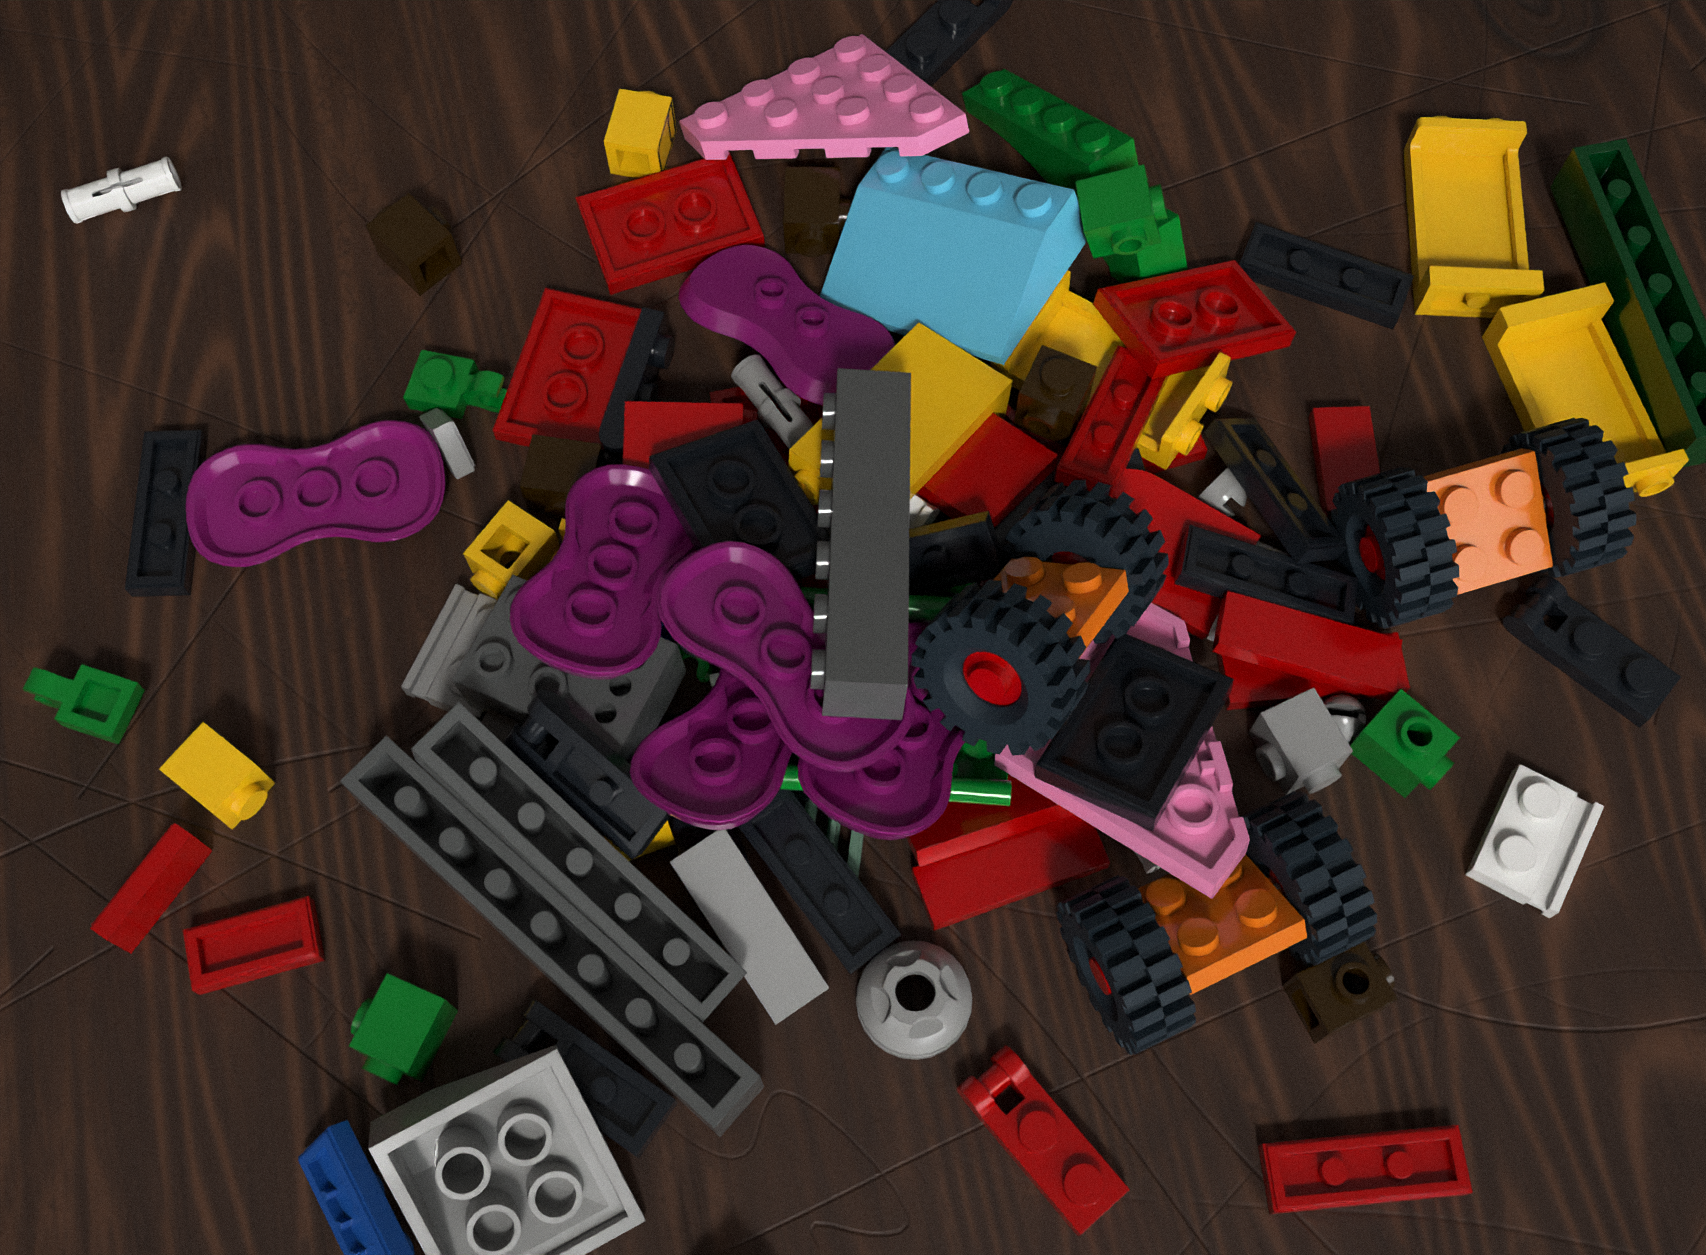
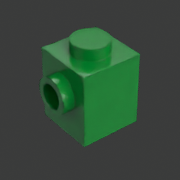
(1120, 211)
(1405, 745)
(400, 1030)

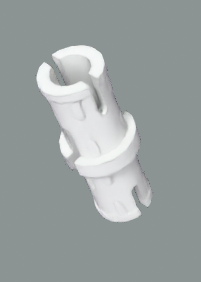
(121, 190)

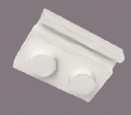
(1534, 841)

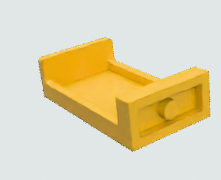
(1467, 217)
(1080, 331)
(1565, 366)
(948, 404)

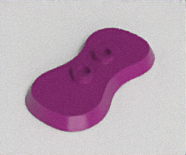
(766, 305)
(268, 498)
(598, 595)
(753, 621)
(713, 761)
(902, 789)

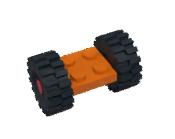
(1539, 506)
(1010, 652)
(1167, 940)

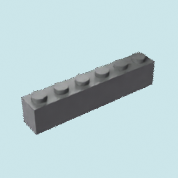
(867, 547)
(576, 861)

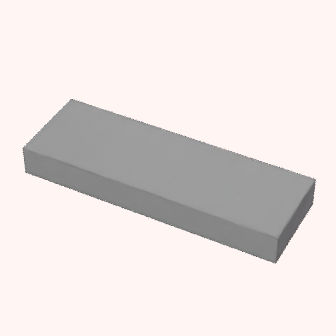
(749, 925)

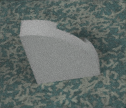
(449, 442)

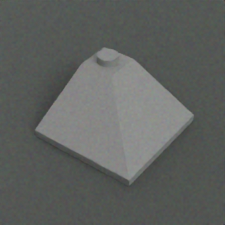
(504, 1164)

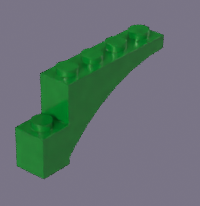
(1067, 148)

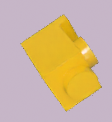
(509, 537)

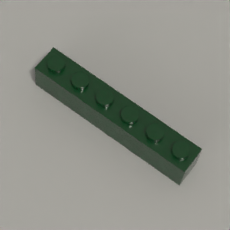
(1654, 307)

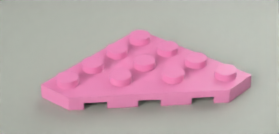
(835, 102)
(1200, 829)

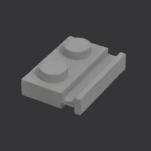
(446, 649)

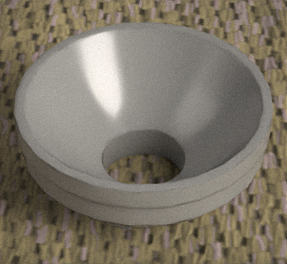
(910, 1032)

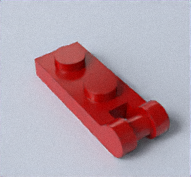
(1044, 1142)

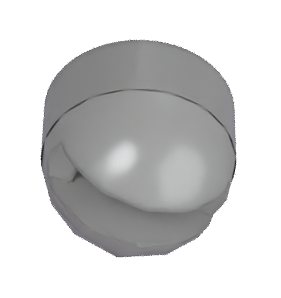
(1221, 491)
(1349, 726)

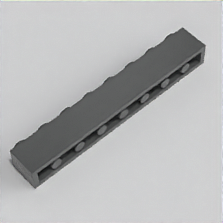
(555, 936)

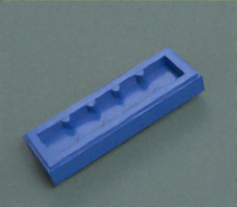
(352, 1195)

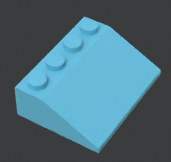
(953, 251)

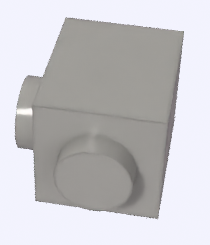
(1300, 744)

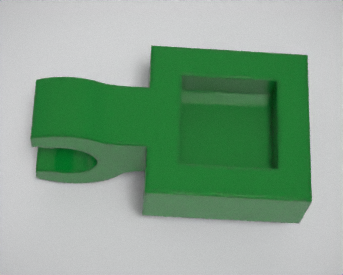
(452, 384)
(90, 703)

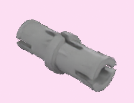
(757, 384)

